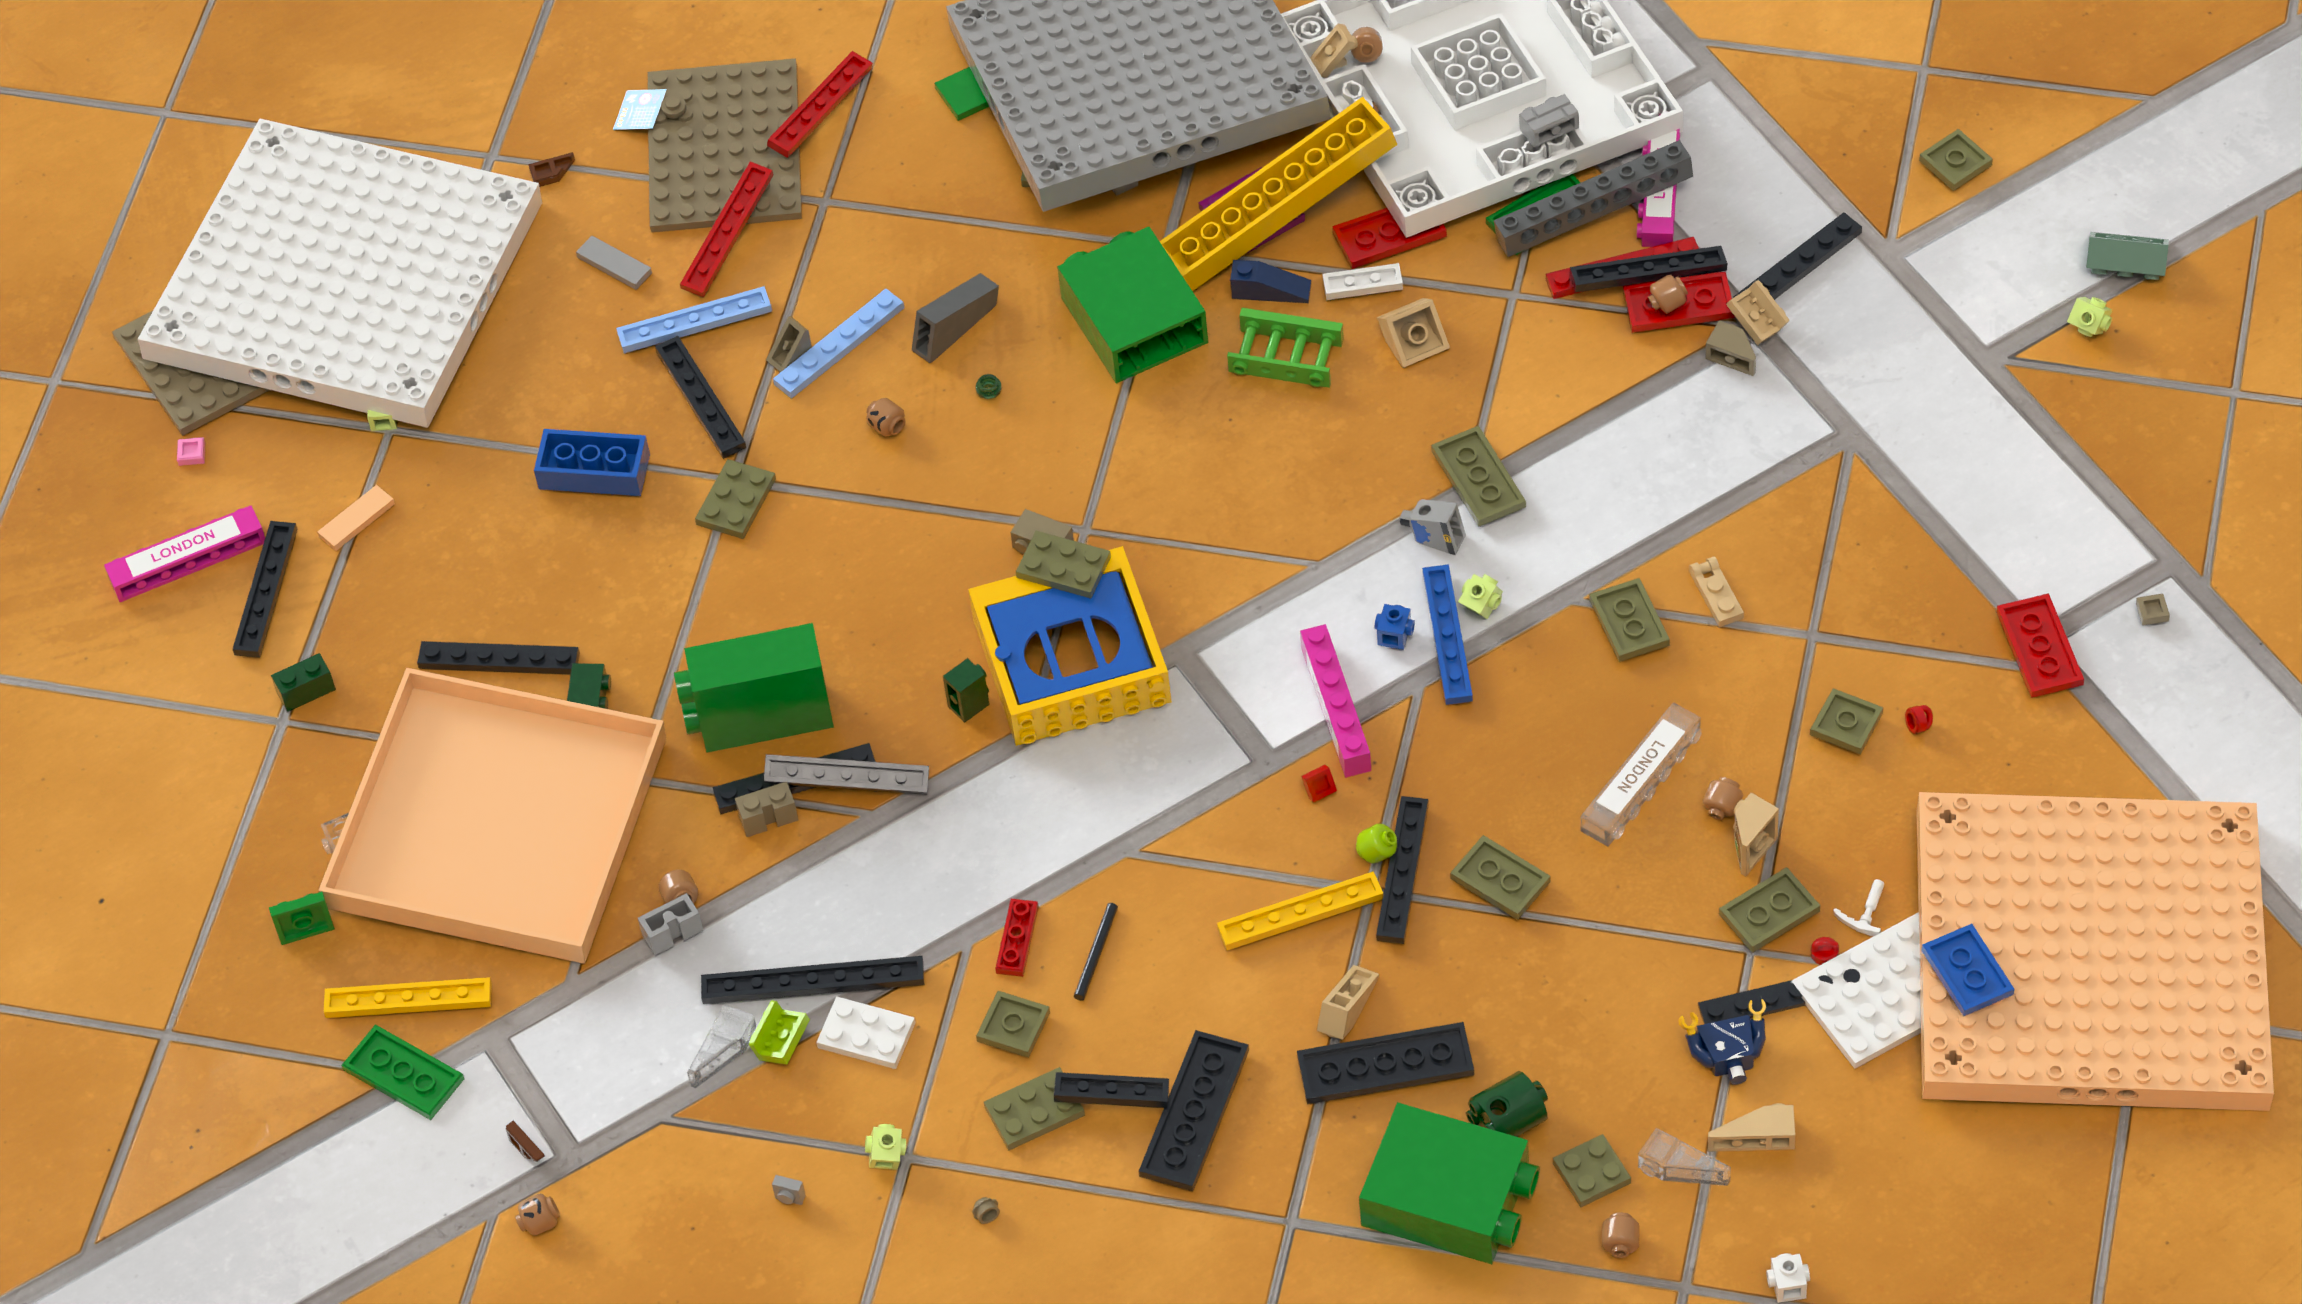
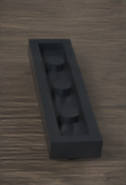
(1111, 1090)

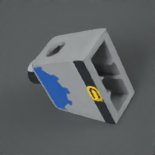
(1436, 525)

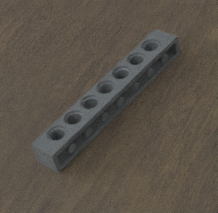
(1593, 198)

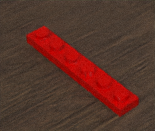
(819, 104)
(726, 229)
(1560, 281)

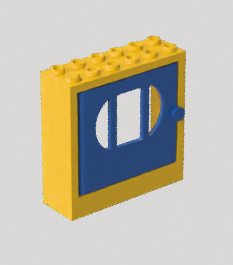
(1072, 702)

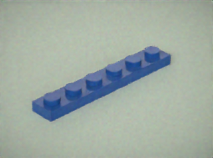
(1447, 634)

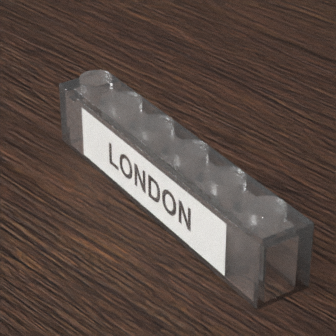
(1641, 774)

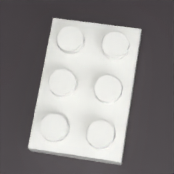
(866, 1032)

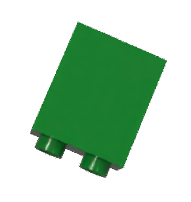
(1132, 304)
(754, 688)
(1447, 1184)

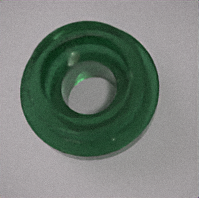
(988, 386)

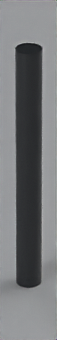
(1095, 951)

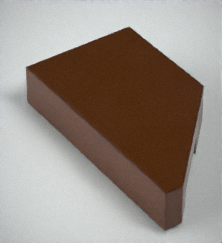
(551, 169)
(523, 1142)

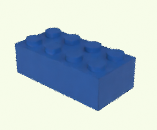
(592, 462)

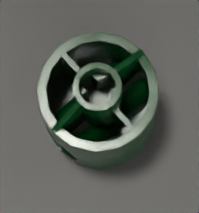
(1509, 1105)

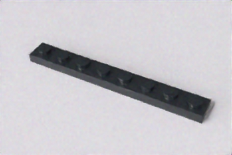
(812, 979)

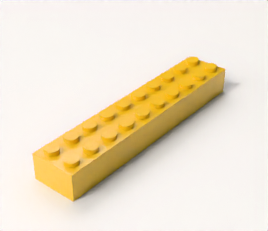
(1278, 192)

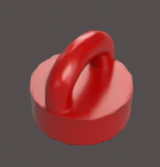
(1917, 720)
(1824, 949)

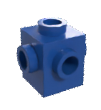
(1394, 626)

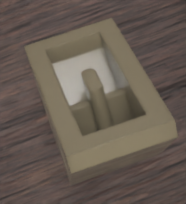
(789, 345)

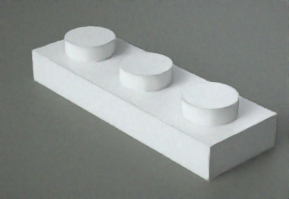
(1362, 281)

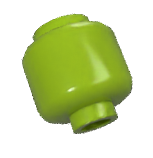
(1376, 843)

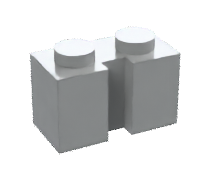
(669, 922)

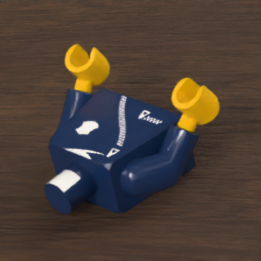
(1727, 1044)

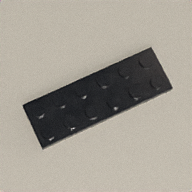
(1385, 1063)
(1194, 1110)

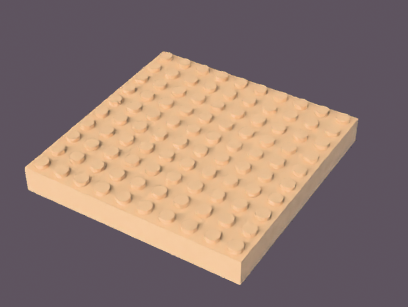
(494, 815)

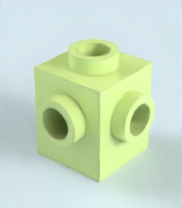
(2090, 316)
(1481, 595)
(885, 1147)

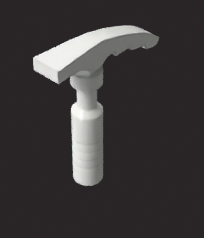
(1864, 924)

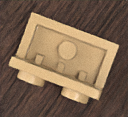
(1758, 312)

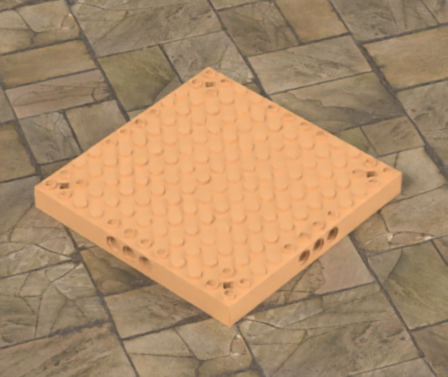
(2124, 948)

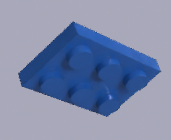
(1967, 969)

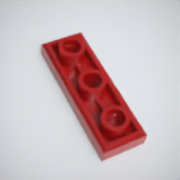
(1013, 948)

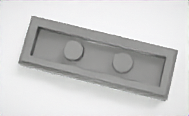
(614, 262)

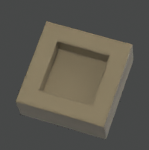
(2152, 609)

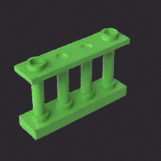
(1289, 327)

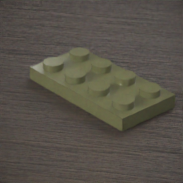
(1478, 476)

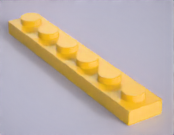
(1300, 911)
(407, 997)

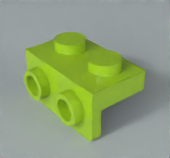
(778, 1034)

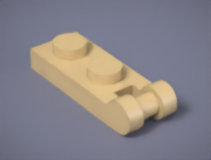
(1716, 592)

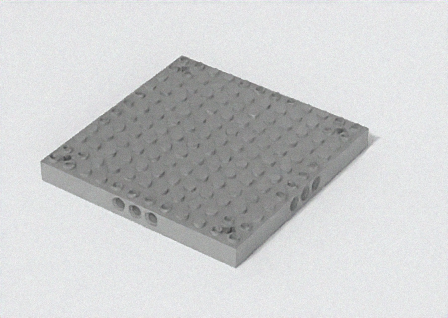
(1132, 85)

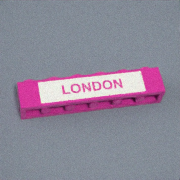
(1658, 208)
(185, 553)
(1335, 701)

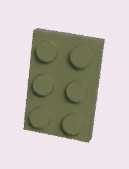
(735, 499)
(1063, 564)
(1629, 619)
(1500, 877)
(1769, 909)
(1030, 1111)

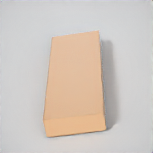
(356, 518)

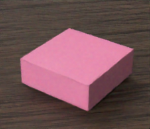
(191, 451)

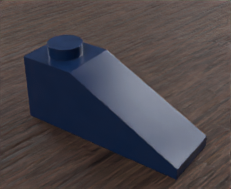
(1267, 283)

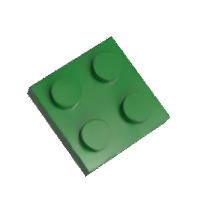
(301, 918)

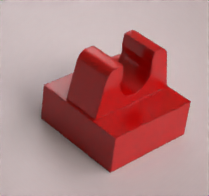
(1319, 783)

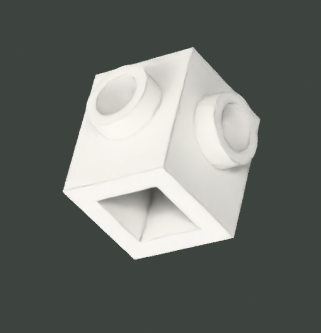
(1788, 1277)

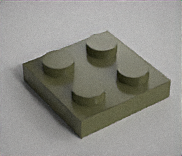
(1955, 159)
(1846, 721)
(1013, 1024)
(1591, 1170)

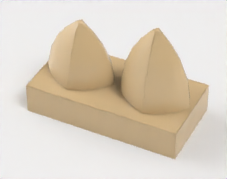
(1333, 49)

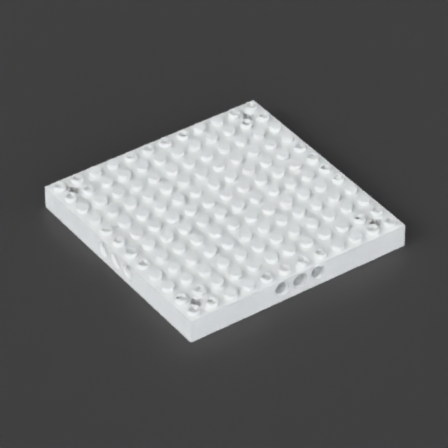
(1461, 77)
(341, 272)

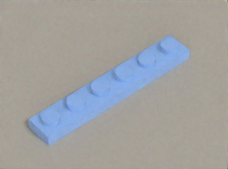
(694, 319)
(838, 343)

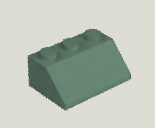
(2127, 255)

